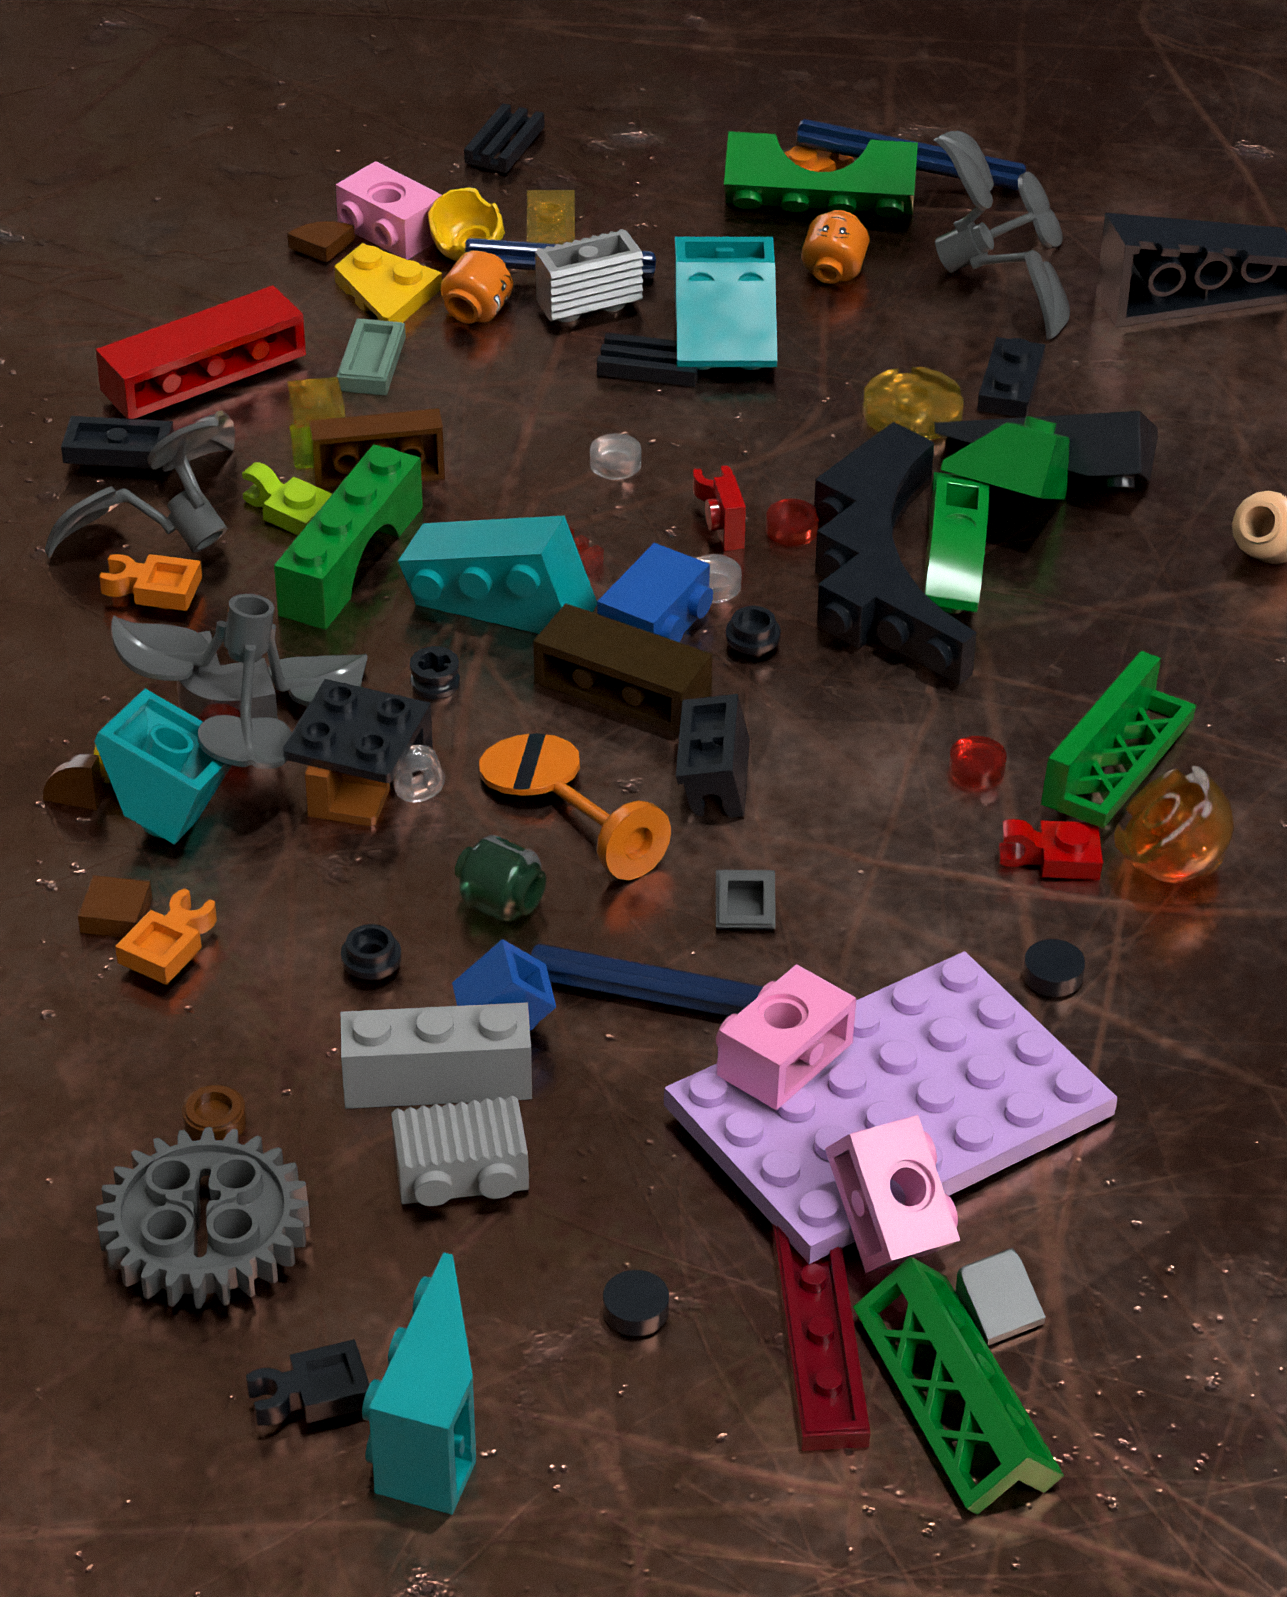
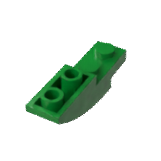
(956, 542)

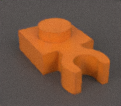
(156, 583)
(165, 944)

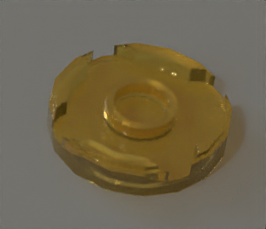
(912, 400)

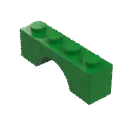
(875, 182)
(320, 565)

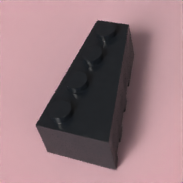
(1187, 267)

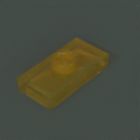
(550, 216)
(315, 400)

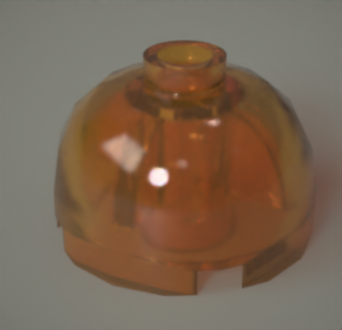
(1177, 827)

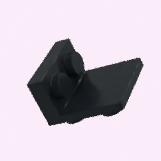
(359, 731)

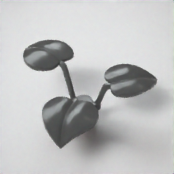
(971, 242)
(190, 509)
(248, 633)

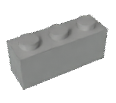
(435, 1055)

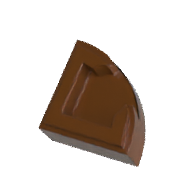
(321, 239)
(76, 783)

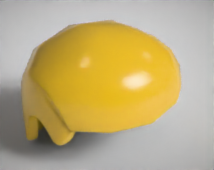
(462, 216)

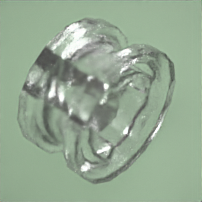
(422, 786)

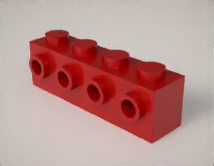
(200, 352)

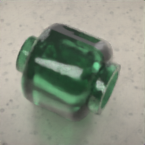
(500, 878)

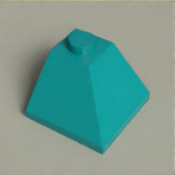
(158, 765)

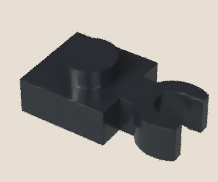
(320, 1382)

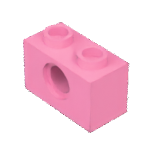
(387, 209)
(785, 1036)
(881, 1225)

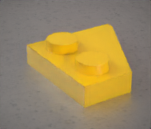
(386, 282)

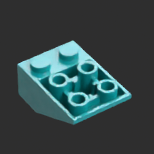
(725, 302)
(425, 1402)

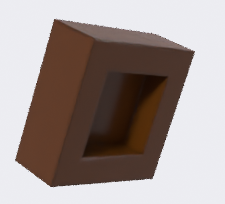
(114, 905)

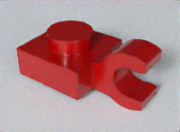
(723, 506)
(1059, 848)

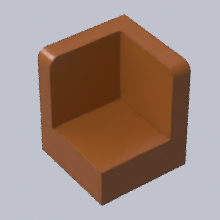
(344, 797)

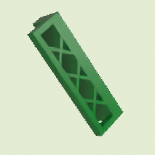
(1100, 743)
(975, 1375)

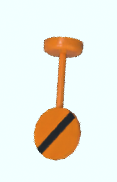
(533, 764)

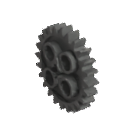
(155, 1210)

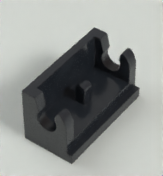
(713, 752)

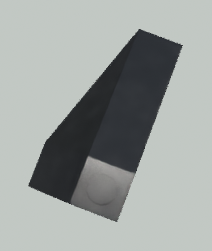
(1102, 446)

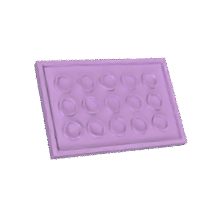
(928, 1046)

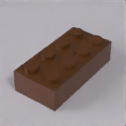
(343, 442)

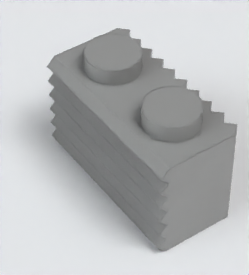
(588, 275)
(460, 1151)

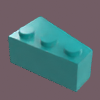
(498, 570)

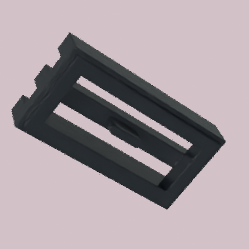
(496, 137)
(643, 360)

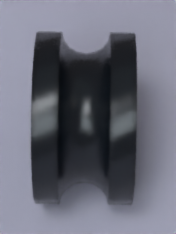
(434, 672)

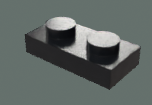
(1011, 377)
(112, 441)

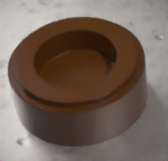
(215, 1108)

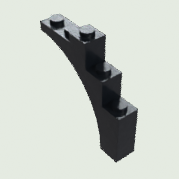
(865, 582)

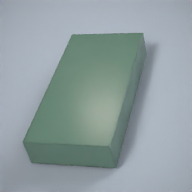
(371, 356)

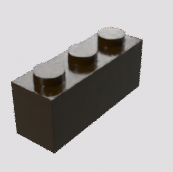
(620, 667)

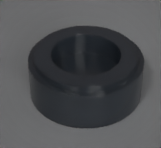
(1054, 967)
(636, 1302)

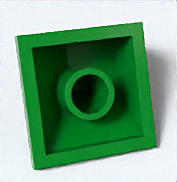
(1017, 458)

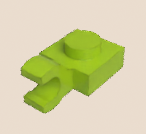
(284, 505)

